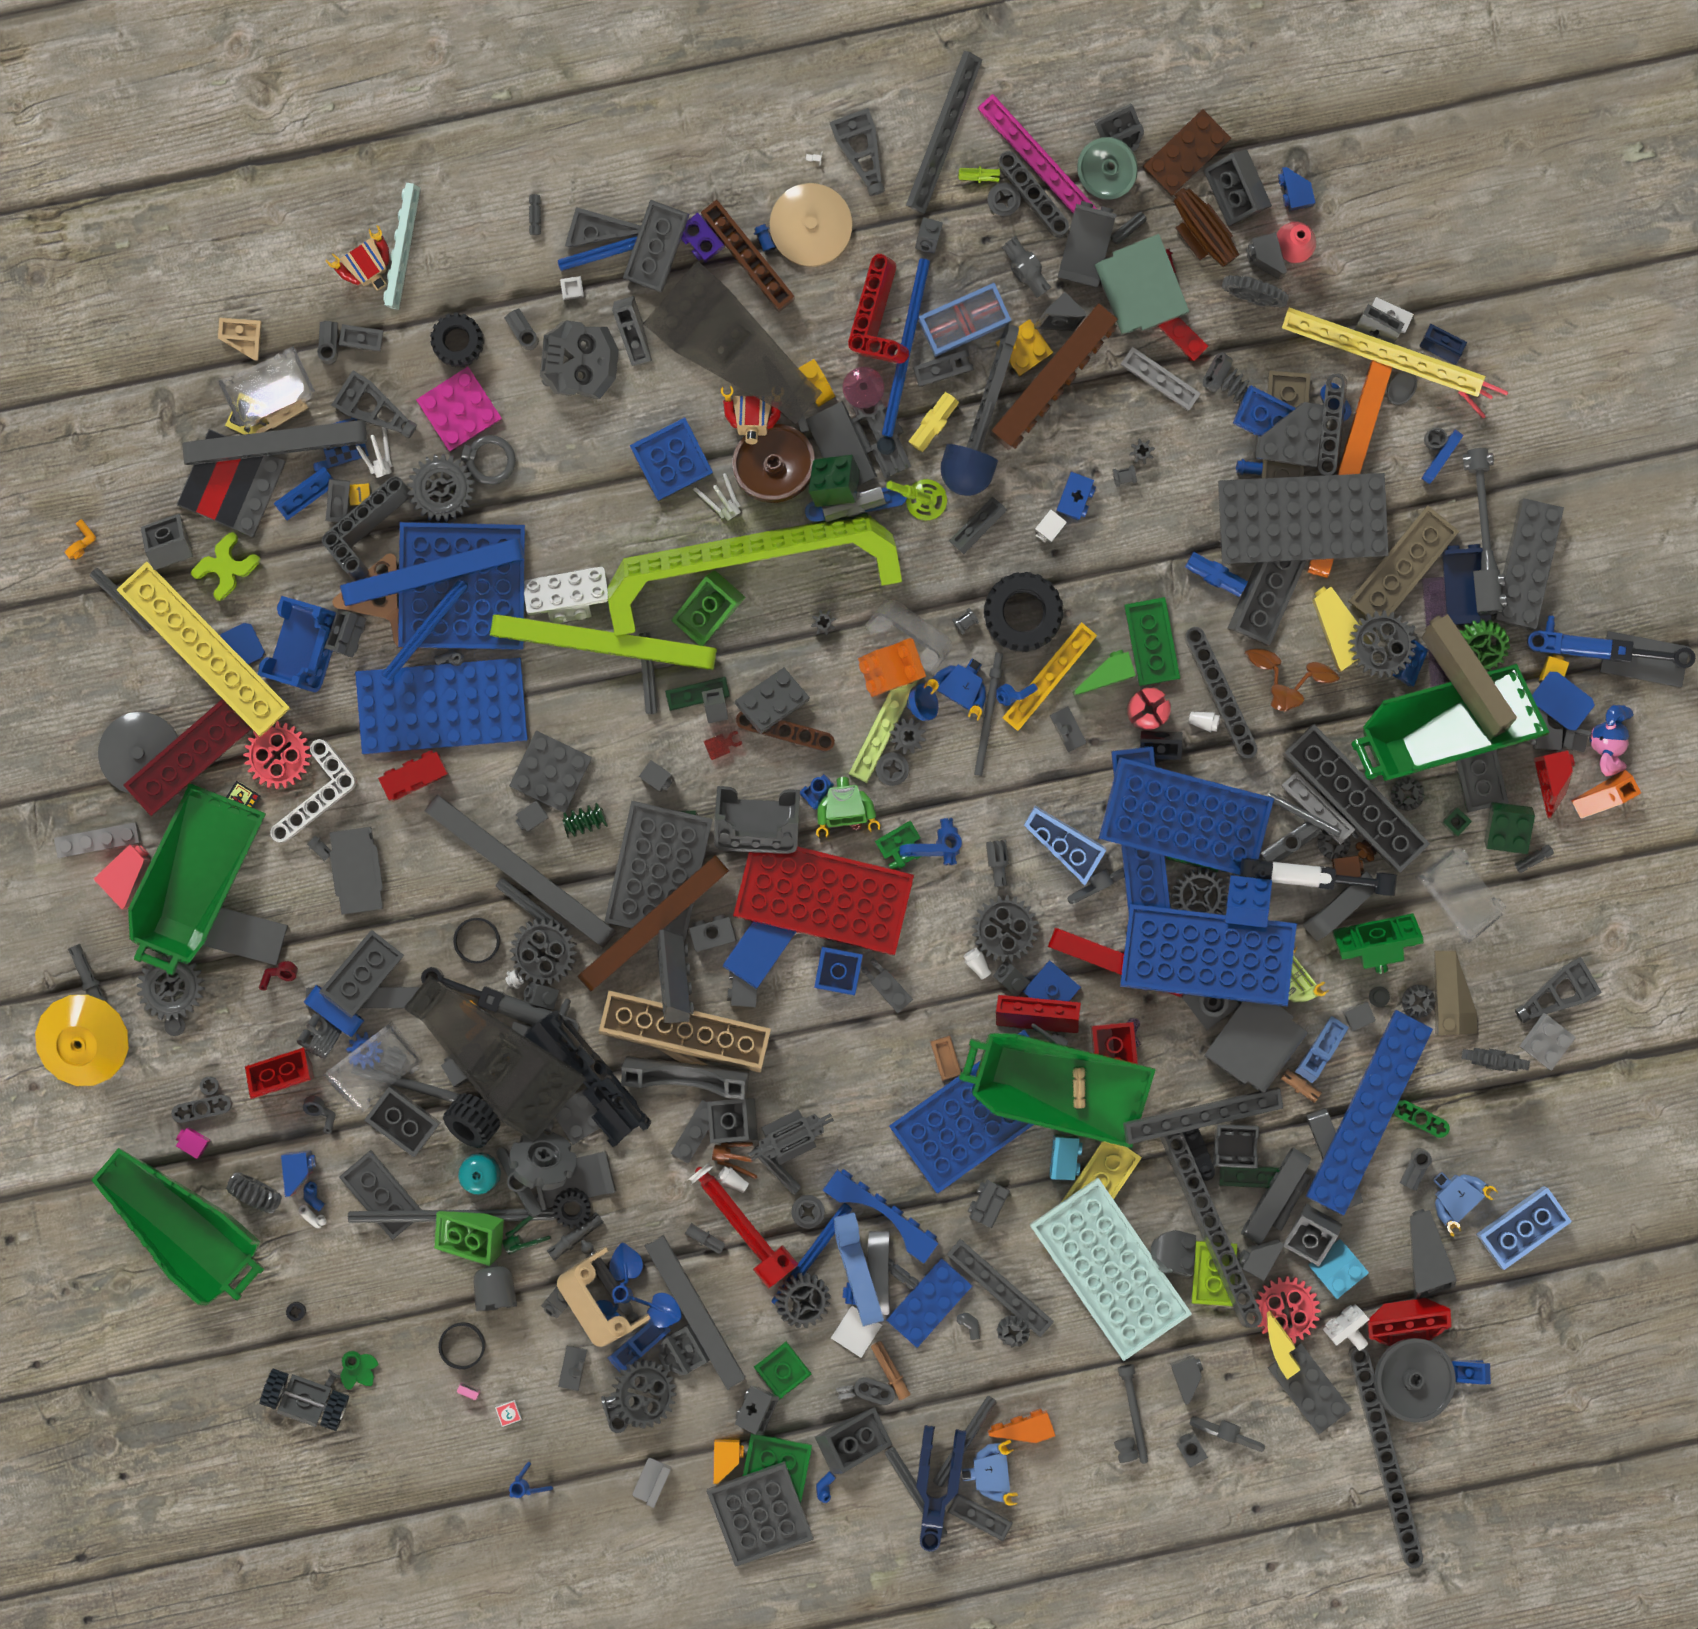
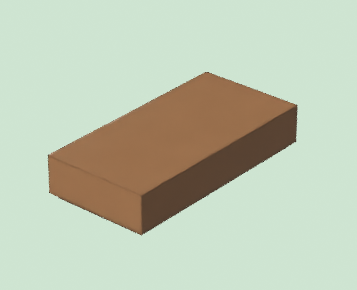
(945, 1058)

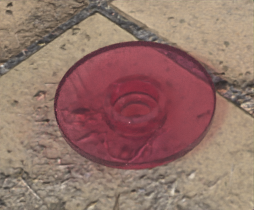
(863, 398)

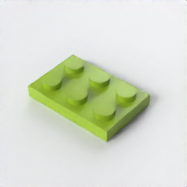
(1207, 1284)

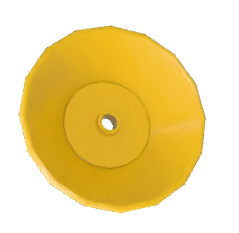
(95, 1027)

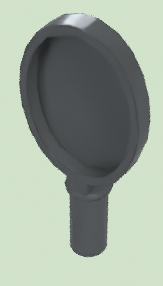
(1402, 388)

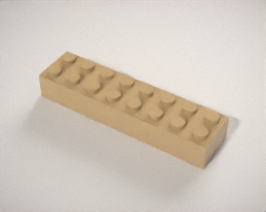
(701, 1037)

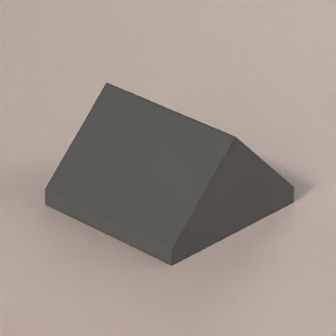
(1061, 315)

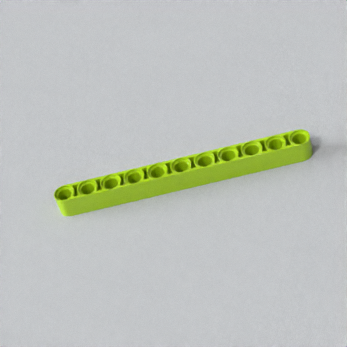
(603, 642)

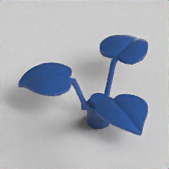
(628, 1264)

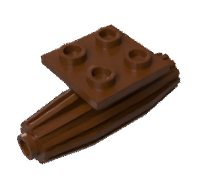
(1203, 229)

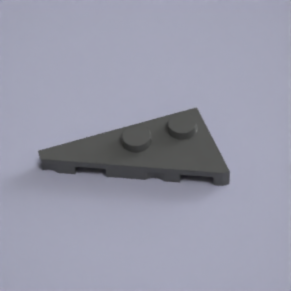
(594, 227)

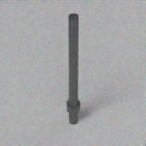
(995, 674)

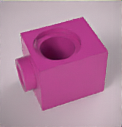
(192, 1142)

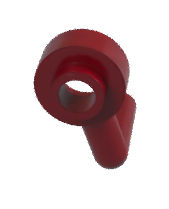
(286, 971)

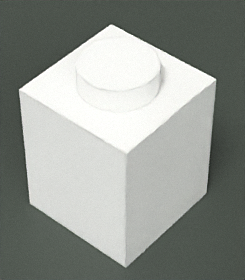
(1049, 527)

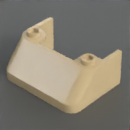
(573, 1288)

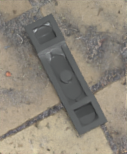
(879, 1266)

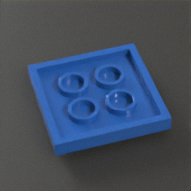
(671, 459)

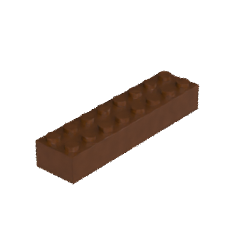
(1054, 376)

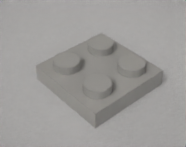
(1547, 1041)

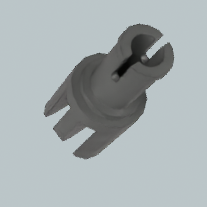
(998, 860)

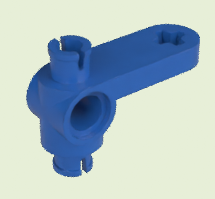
(946, 832)

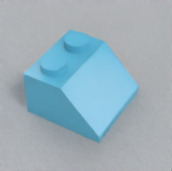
(1064, 1157)
(1339, 1269)

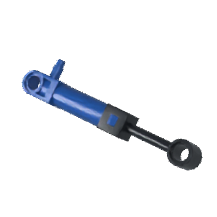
(1600, 648)

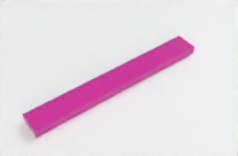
(1032, 153)

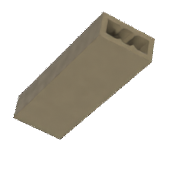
(1468, 676)

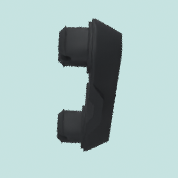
(1200, 1153)

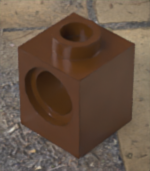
(1348, 866)

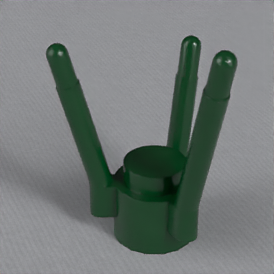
(515, 1243)

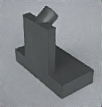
(1068, 729)
(572, 1368)

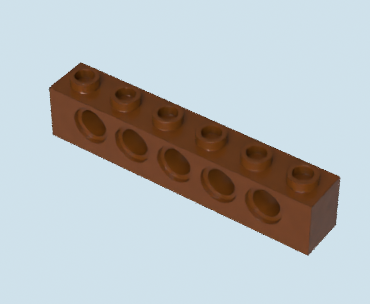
(747, 255)

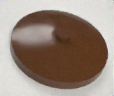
(774, 466)

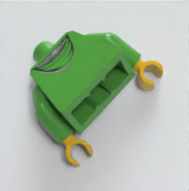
(845, 807)

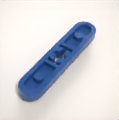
(892, 499)

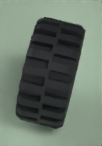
(1023, 583)

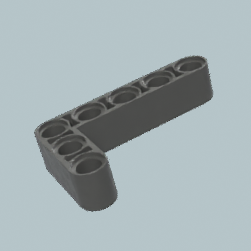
(361, 522)

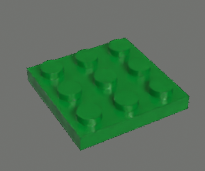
(769, 1451)

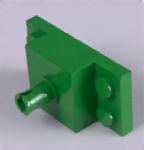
(1378, 941)

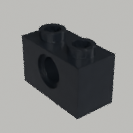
(1165, 744)

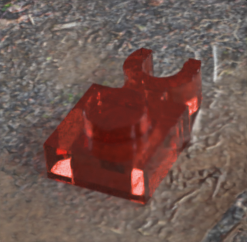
(719, 746)

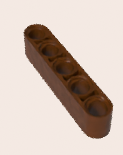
(794, 736)

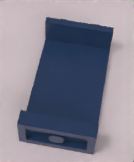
(1460, 585)

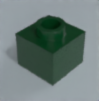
(1463, 820)

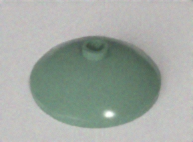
(1095, 169)

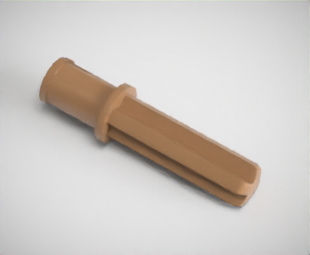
(890, 1370)

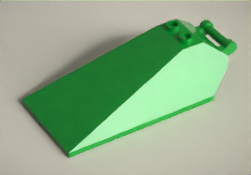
(1438, 727)
(190, 876)
(1034, 1085)

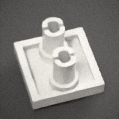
(1347, 1326)

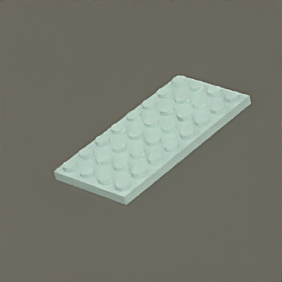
(1110, 1269)

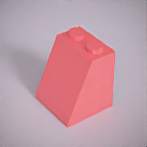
(124, 875)

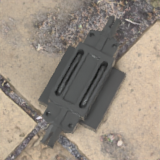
(789, 1136)

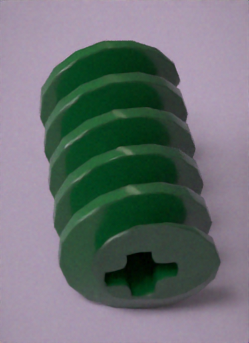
(583, 820)

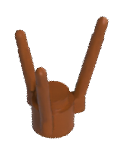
(722, 1154)

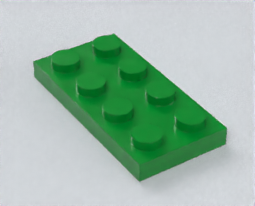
(1152, 641)

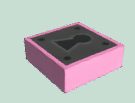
(468, 1391)

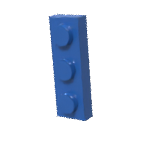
(304, 494)

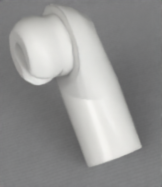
(310, 1217)

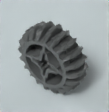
(1213, 884)
(253, 1192)
(796, 1316)

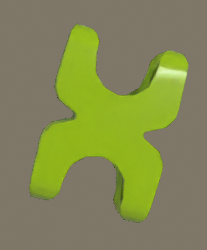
(225, 566)

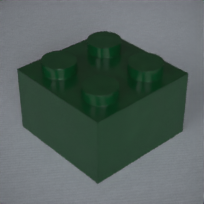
(834, 480)
(1509, 828)

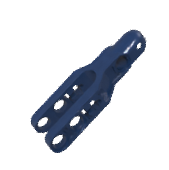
(935, 1507)

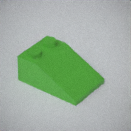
(708, 608)
(1111, 671)
(469, 1235)

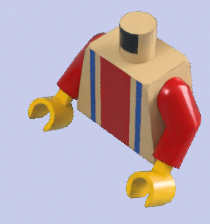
(365, 262)
(749, 415)

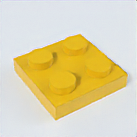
(1028, 349)

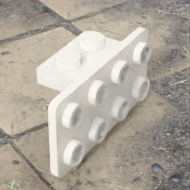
(566, 594)

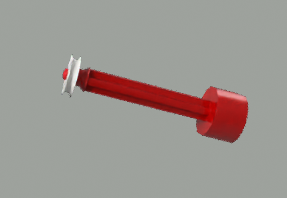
(773, 1264)

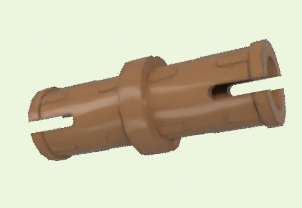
(1300, 1085)

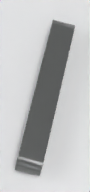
(1229, 699)

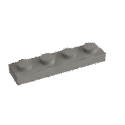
(1160, 378)
(1315, 804)
(97, 840)

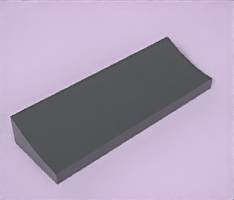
(1266, 599)

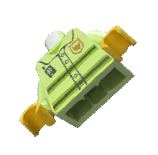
(1302, 985)

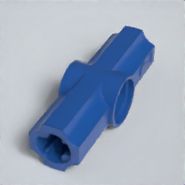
(1216, 574)

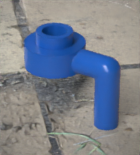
(1007, 695)

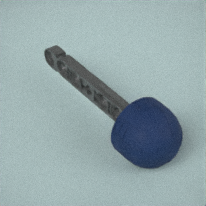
(967, 468)

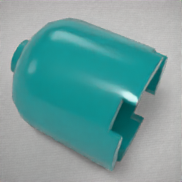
(486, 1167)

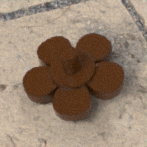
(1365, 851)

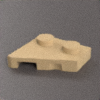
(241, 335)

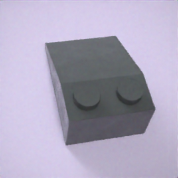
(853, 1441)

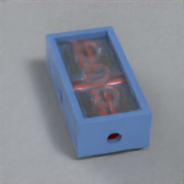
(964, 320)

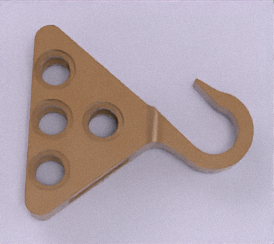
(387, 610)

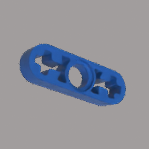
(1442, 456)

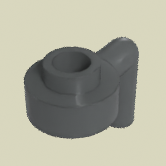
(315, 1106)

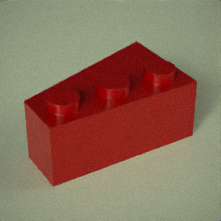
(413, 775)

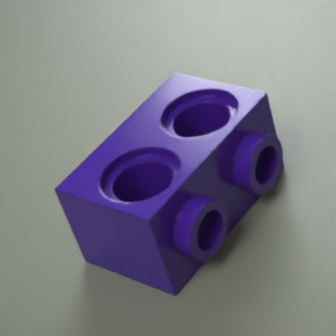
(705, 235)

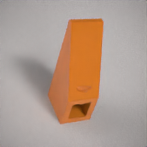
(1607, 794)
(1027, 1429)

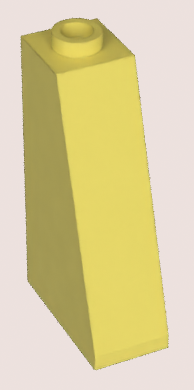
(1337, 625)

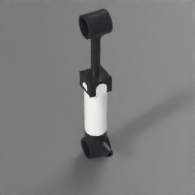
(1313, 876)

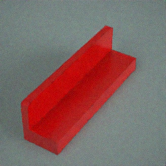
(1045, 1013)

